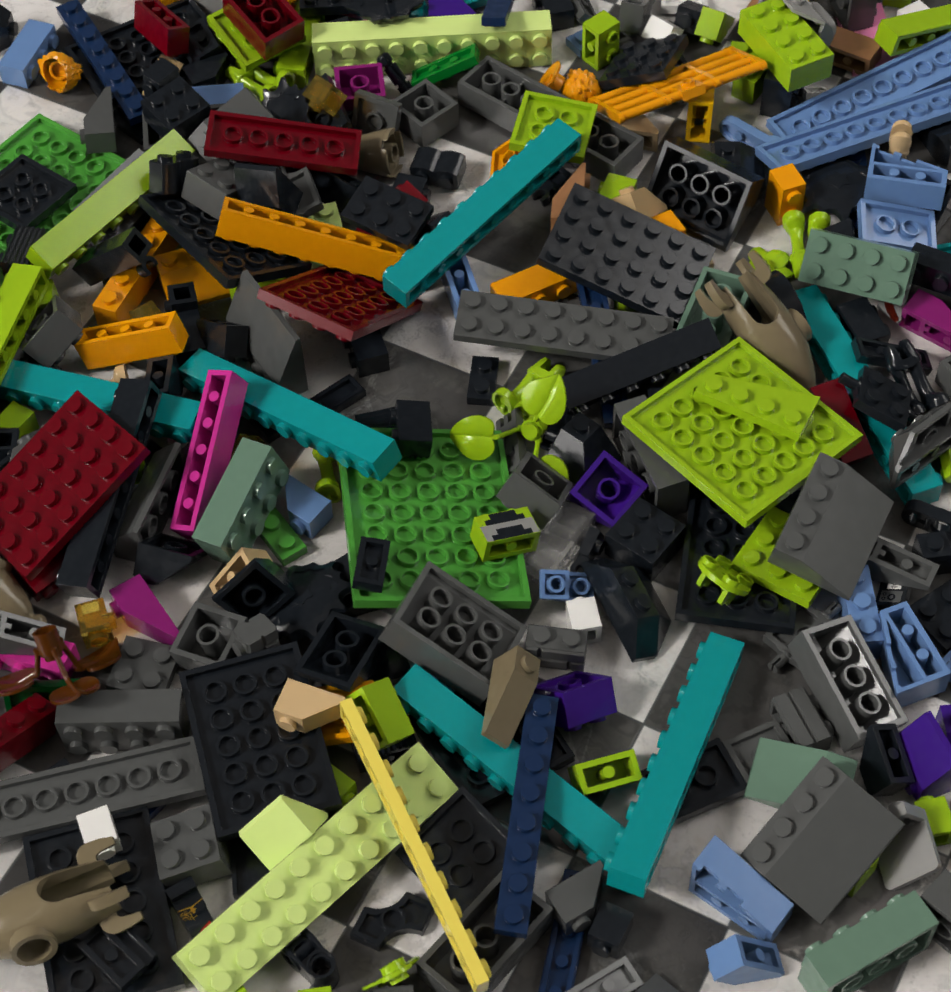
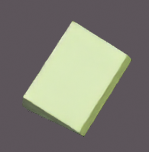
(281, 829)

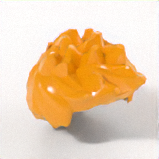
(59, 71)
(580, 85)

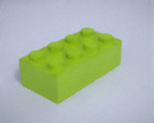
(786, 44)

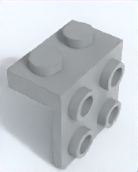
(912, 851)

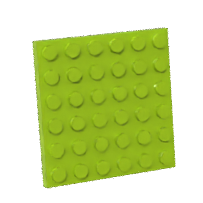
(729, 457)

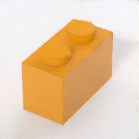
(784, 191)

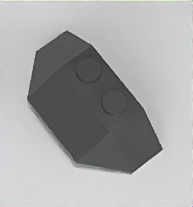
(919, 444)

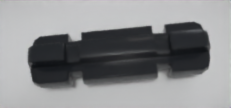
(394, 72)

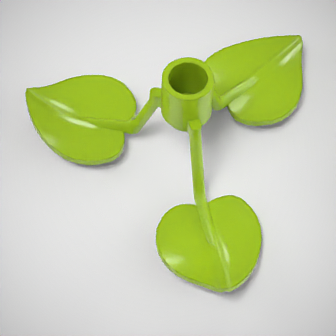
(542, 399)

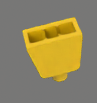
(702, 109)

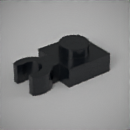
(551, 186)

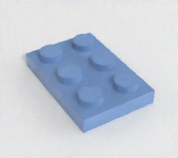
(895, 224)

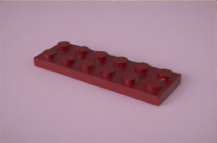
(282, 142)

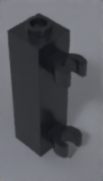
(116, 256)

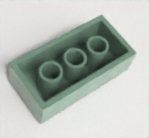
(858, 266)
(694, 312)
(241, 501)
(870, 947)

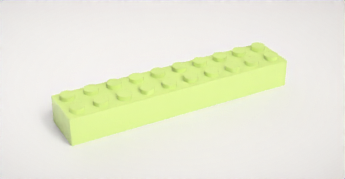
(421, 40)
(309, 879)

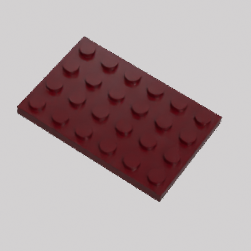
(336, 302)
(62, 482)

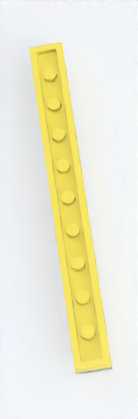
(419, 853)

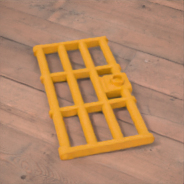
(683, 83)

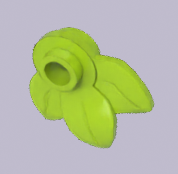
(776, 259)
(393, 973)

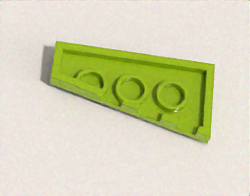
(764, 405)

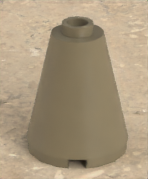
(381, 152)

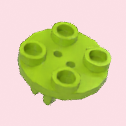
(722, 574)

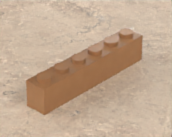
(852, 50)

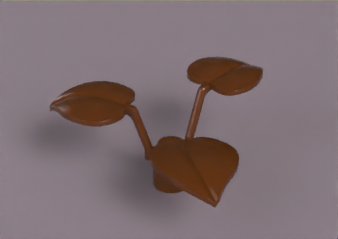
(50, 648)

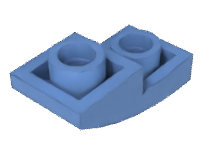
(563, 585)

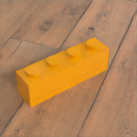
(132, 340)

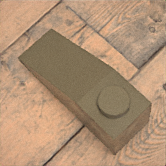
(509, 693)

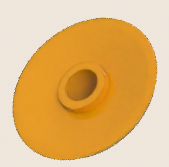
(552, 77)

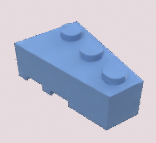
(903, 181)
(909, 657)
(739, 891)

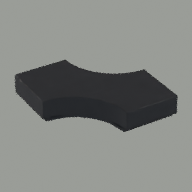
(406, 916)

